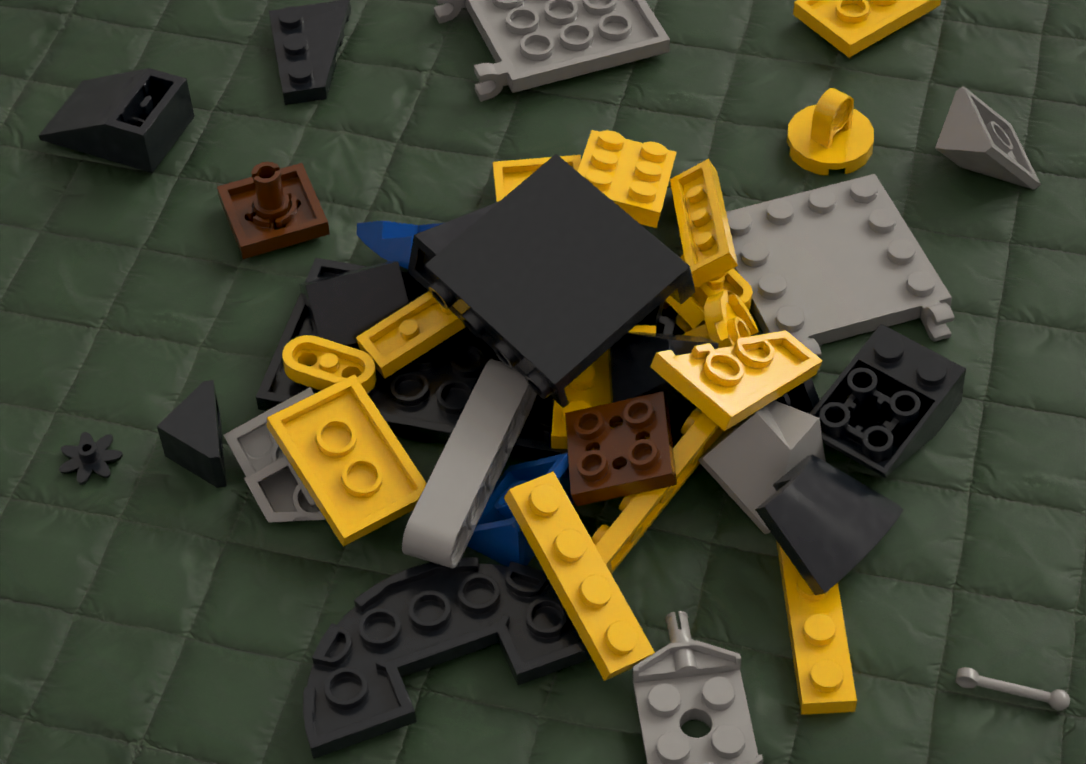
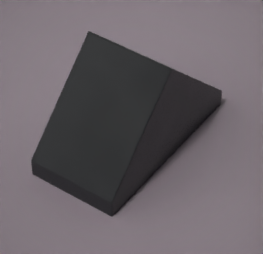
(194, 435)

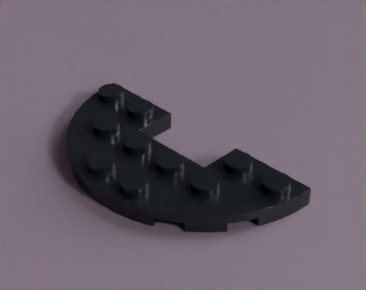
(423, 621)

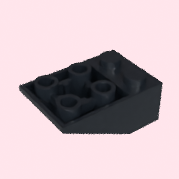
(124, 117)
(889, 401)

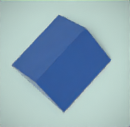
(497, 529)

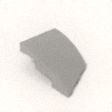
(268, 471)

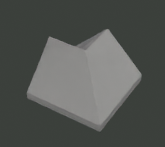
(984, 142)
(760, 452)

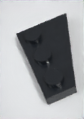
(307, 47)

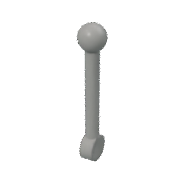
(970, 678)

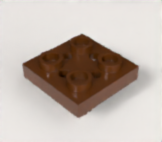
(272, 201)
(622, 456)

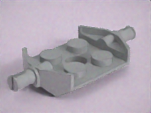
(687, 684)

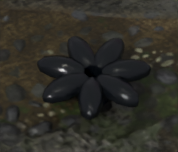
(90, 457)

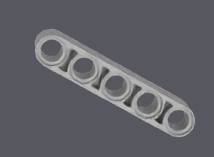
(469, 466)

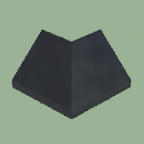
(631, 369)

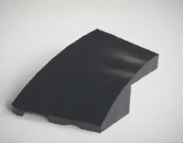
(826, 521)

